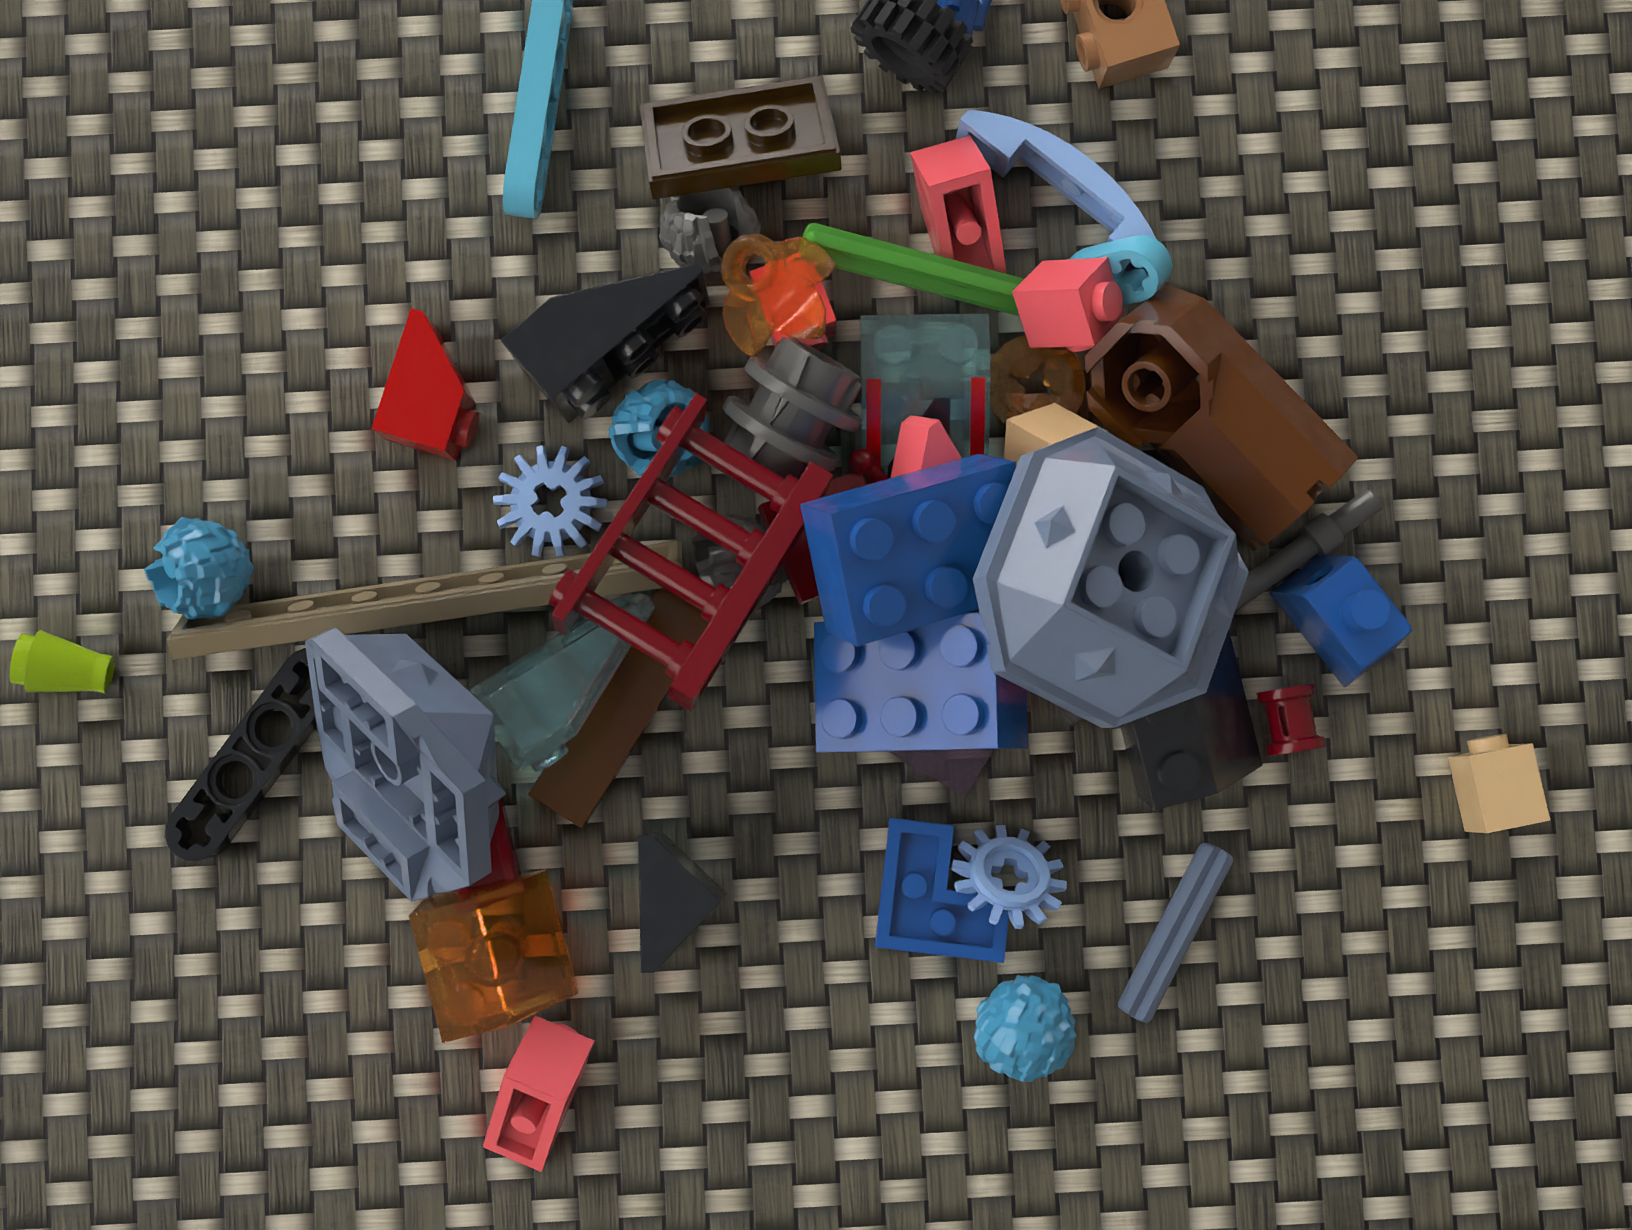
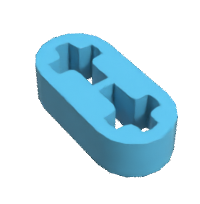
(1142, 252)

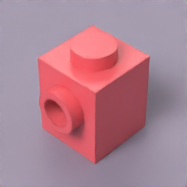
(1069, 303)

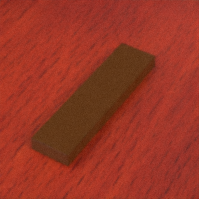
(618, 719)

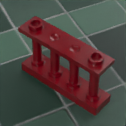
(721, 607)

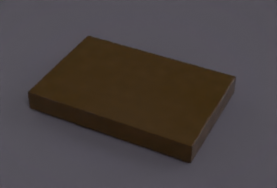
(739, 137)

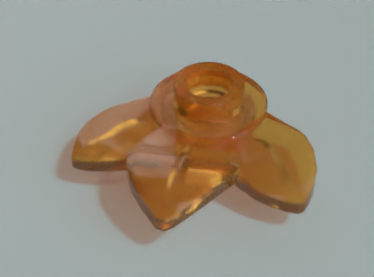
(781, 297)

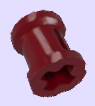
(1291, 719)

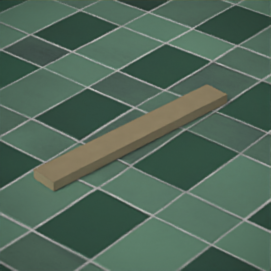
(398, 604)

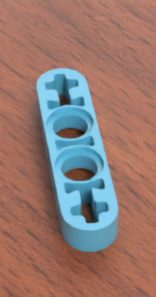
(536, 107)

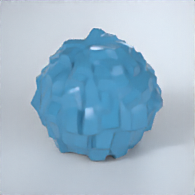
(639, 420)
(200, 569)
(1025, 1028)

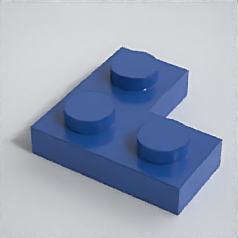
(918, 908)

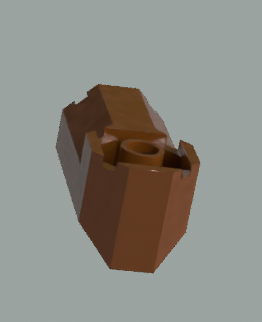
(1214, 413)

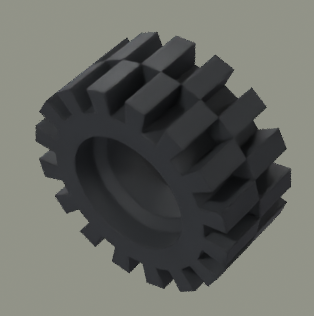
(913, 41)

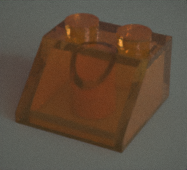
(493, 954)

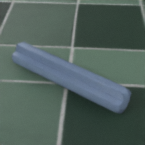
(1175, 932)

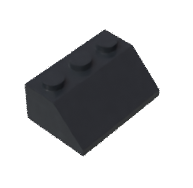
(1196, 743)

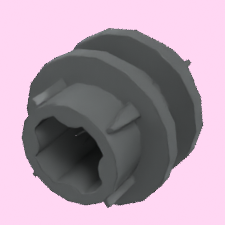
(793, 409)

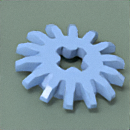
(546, 526)
(1027, 864)

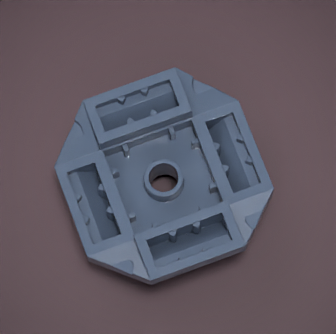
(1055, 591)
(406, 759)

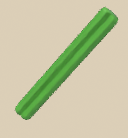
(916, 269)

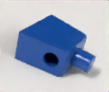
(1342, 614)

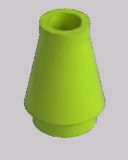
(57, 665)

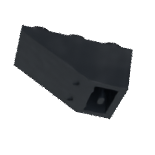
(597, 335)

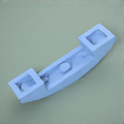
(1063, 166)

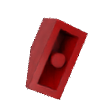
(426, 395)

